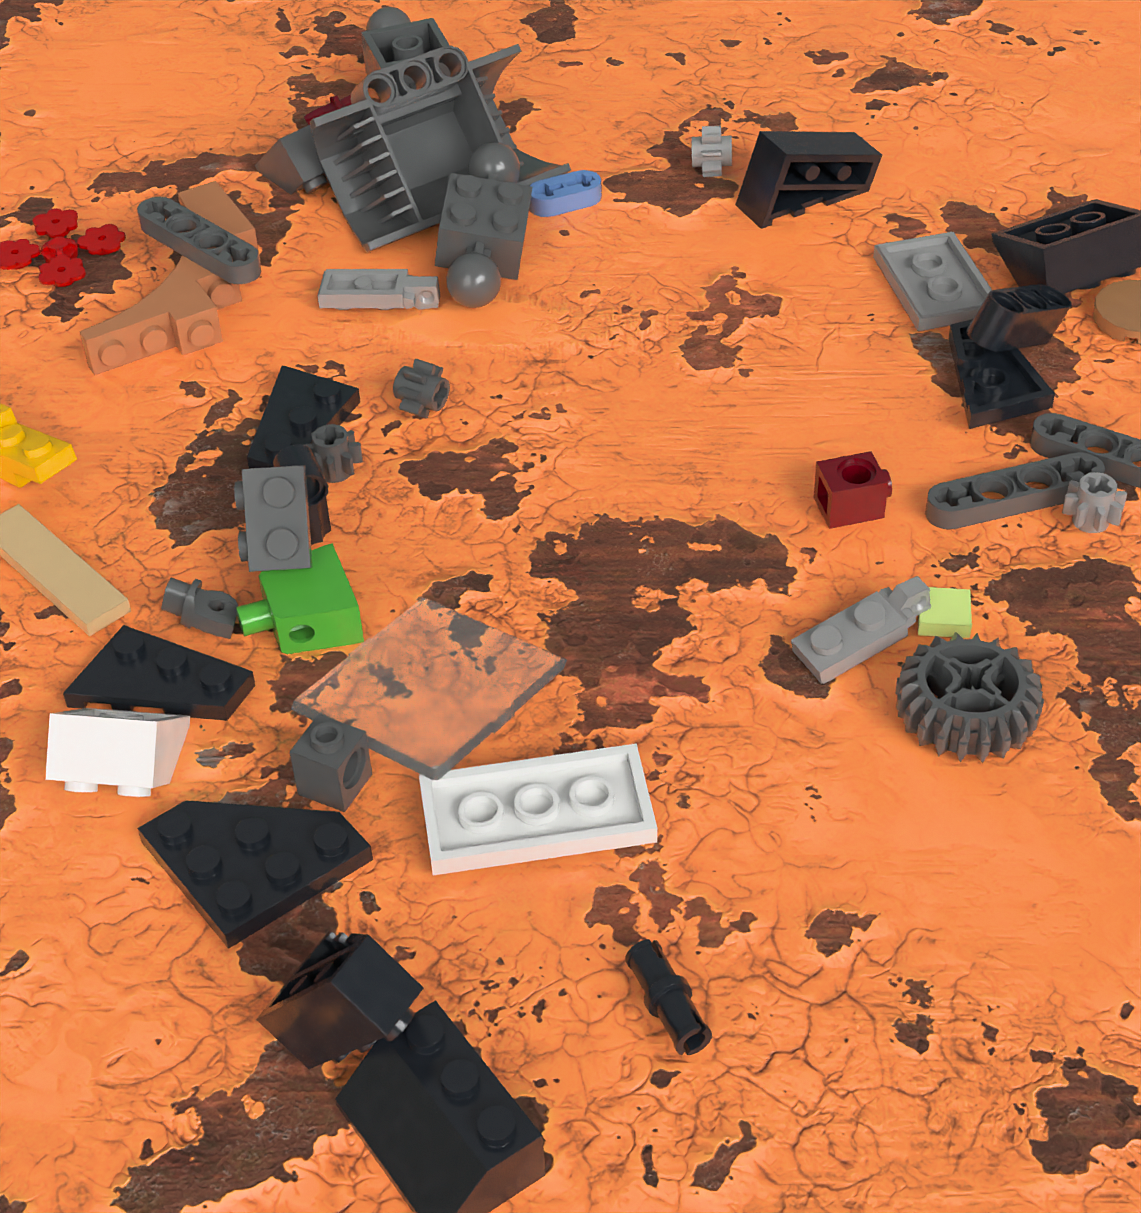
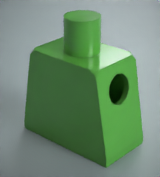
(306, 606)

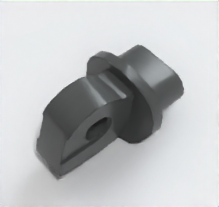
(202, 609)

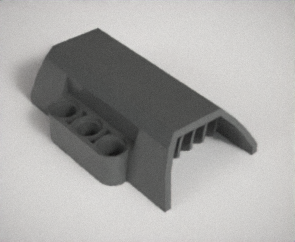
(396, 155)

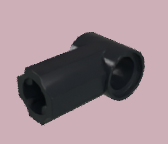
(316, 487)

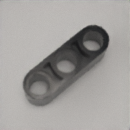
(1018, 317)

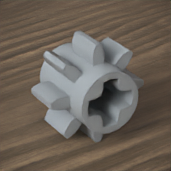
(711, 151)
(1094, 502)

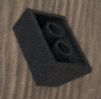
(1073, 246)
(441, 1120)

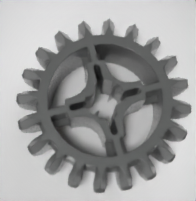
(983, 702)

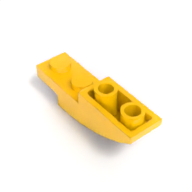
(28, 453)

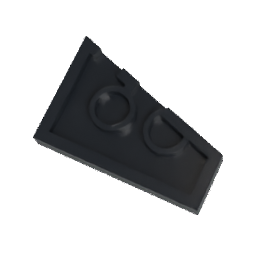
(995, 383)
(296, 409)
(160, 674)

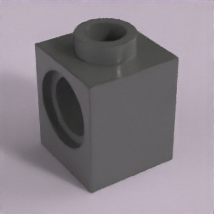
(331, 762)

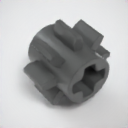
(421, 388)
(335, 452)

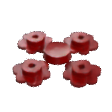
(60, 253)

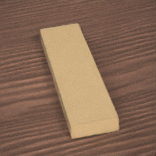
(59, 572)

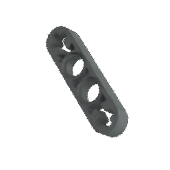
(201, 236)
(1055, 434)
(961, 501)

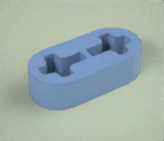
(565, 193)

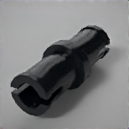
(668, 997)

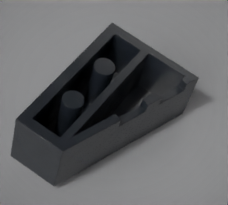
(341, 1000)

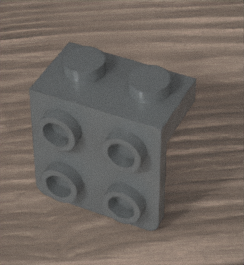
(274, 518)

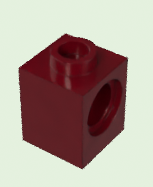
(851, 489)

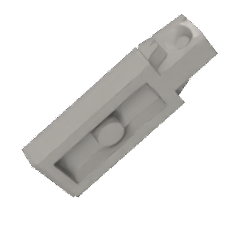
(377, 289)
(861, 629)

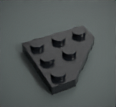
(252, 861)

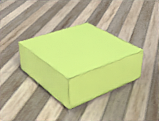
(948, 613)

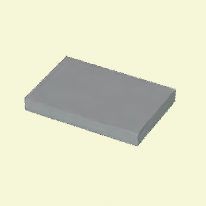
(933, 279)

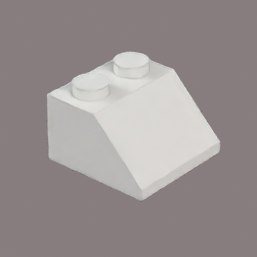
(114, 749)

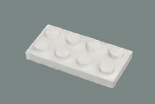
(537, 809)

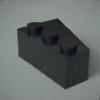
(802, 170)

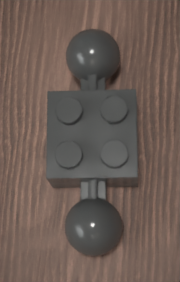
(394, 38)
(483, 225)

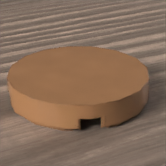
(1119, 310)

